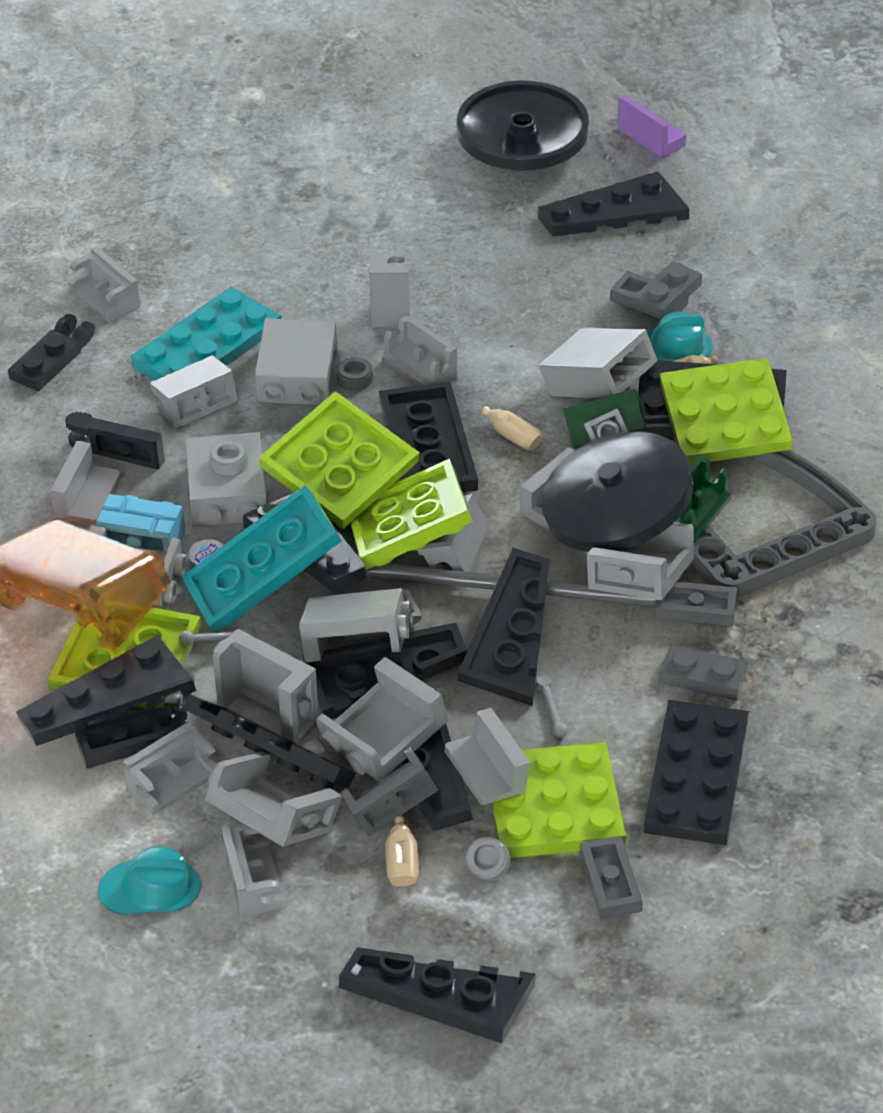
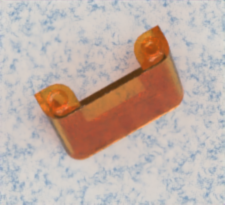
(83, 575)

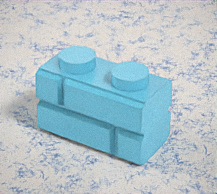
(142, 522)

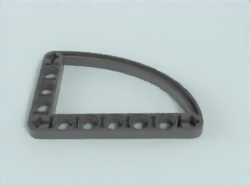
(850, 527)

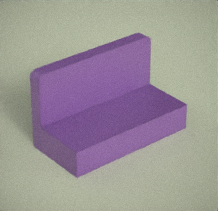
(648, 128)

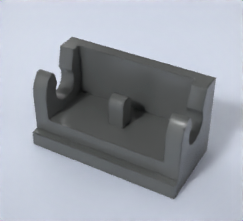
(391, 795)

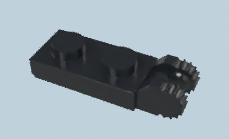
(51, 353)
(116, 440)
(128, 734)

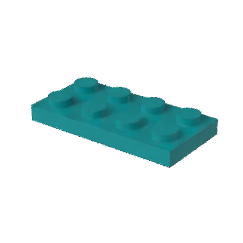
(219, 328)
(261, 559)

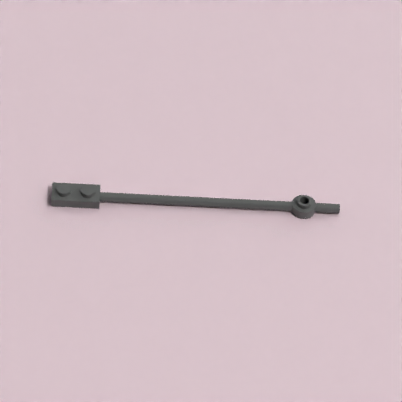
(682, 603)

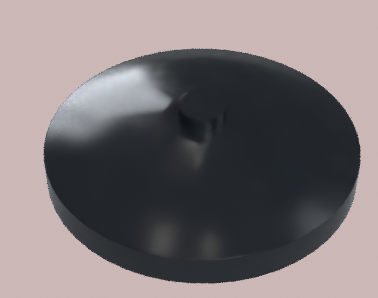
(522, 125)
(617, 491)

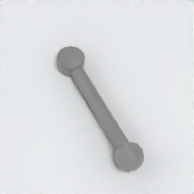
(187, 637)
(543, 683)

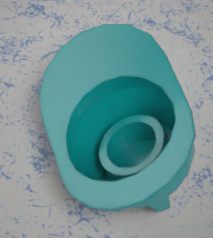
(680, 336)
(150, 883)

